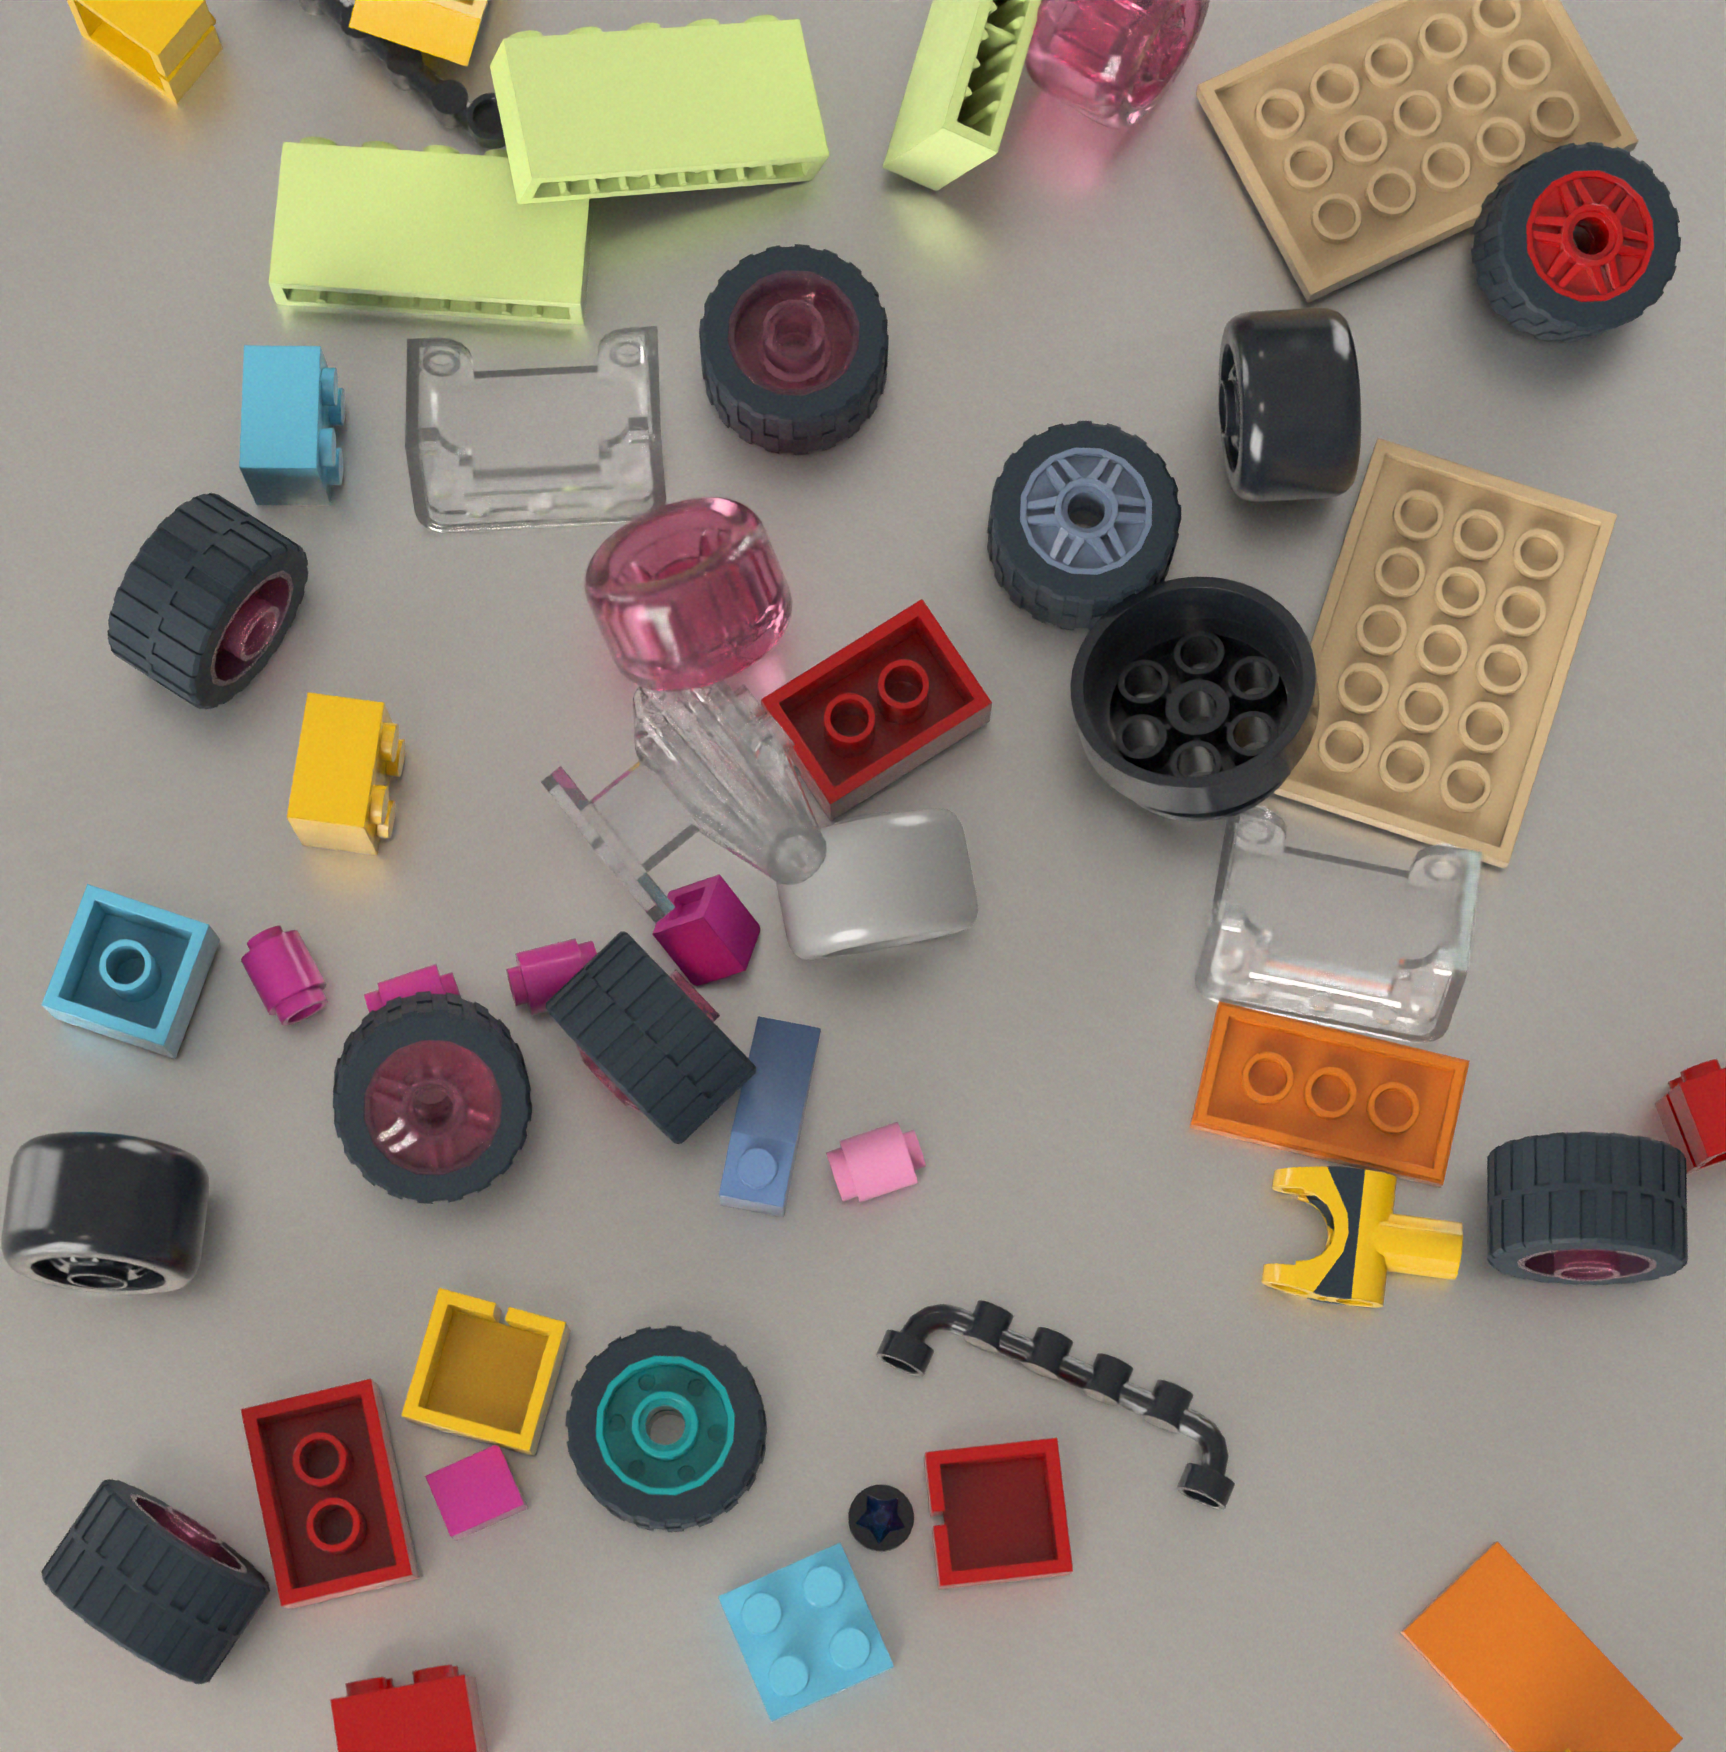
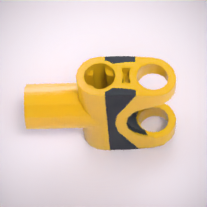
(1362, 1238)

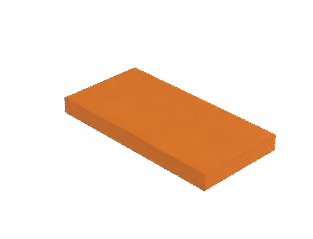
(1329, 1094)
(1531, 1666)

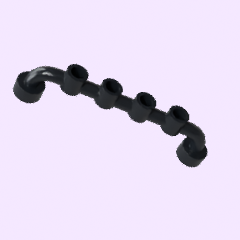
(409, 72)
(1104, 1381)

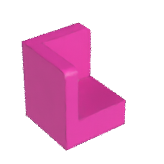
(707, 931)
(476, 1492)

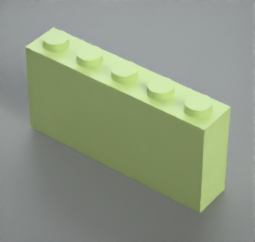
(960, 88)
(658, 109)
(424, 235)

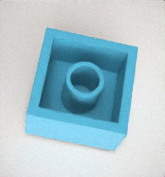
(289, 425)
(131, 971)
(806, 1632)

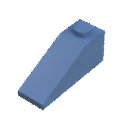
(769, 1118)

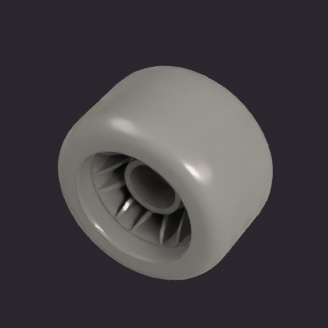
(882, 886)

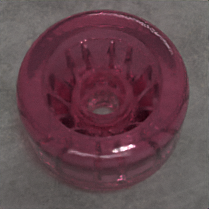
(1112, 54)
(688, 594)

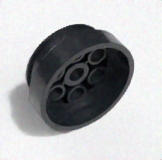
(1151, 646)

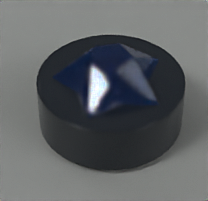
(881, 1518)

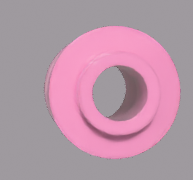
(876, 1162)

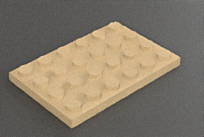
(1403, 125)
(1446, 650)

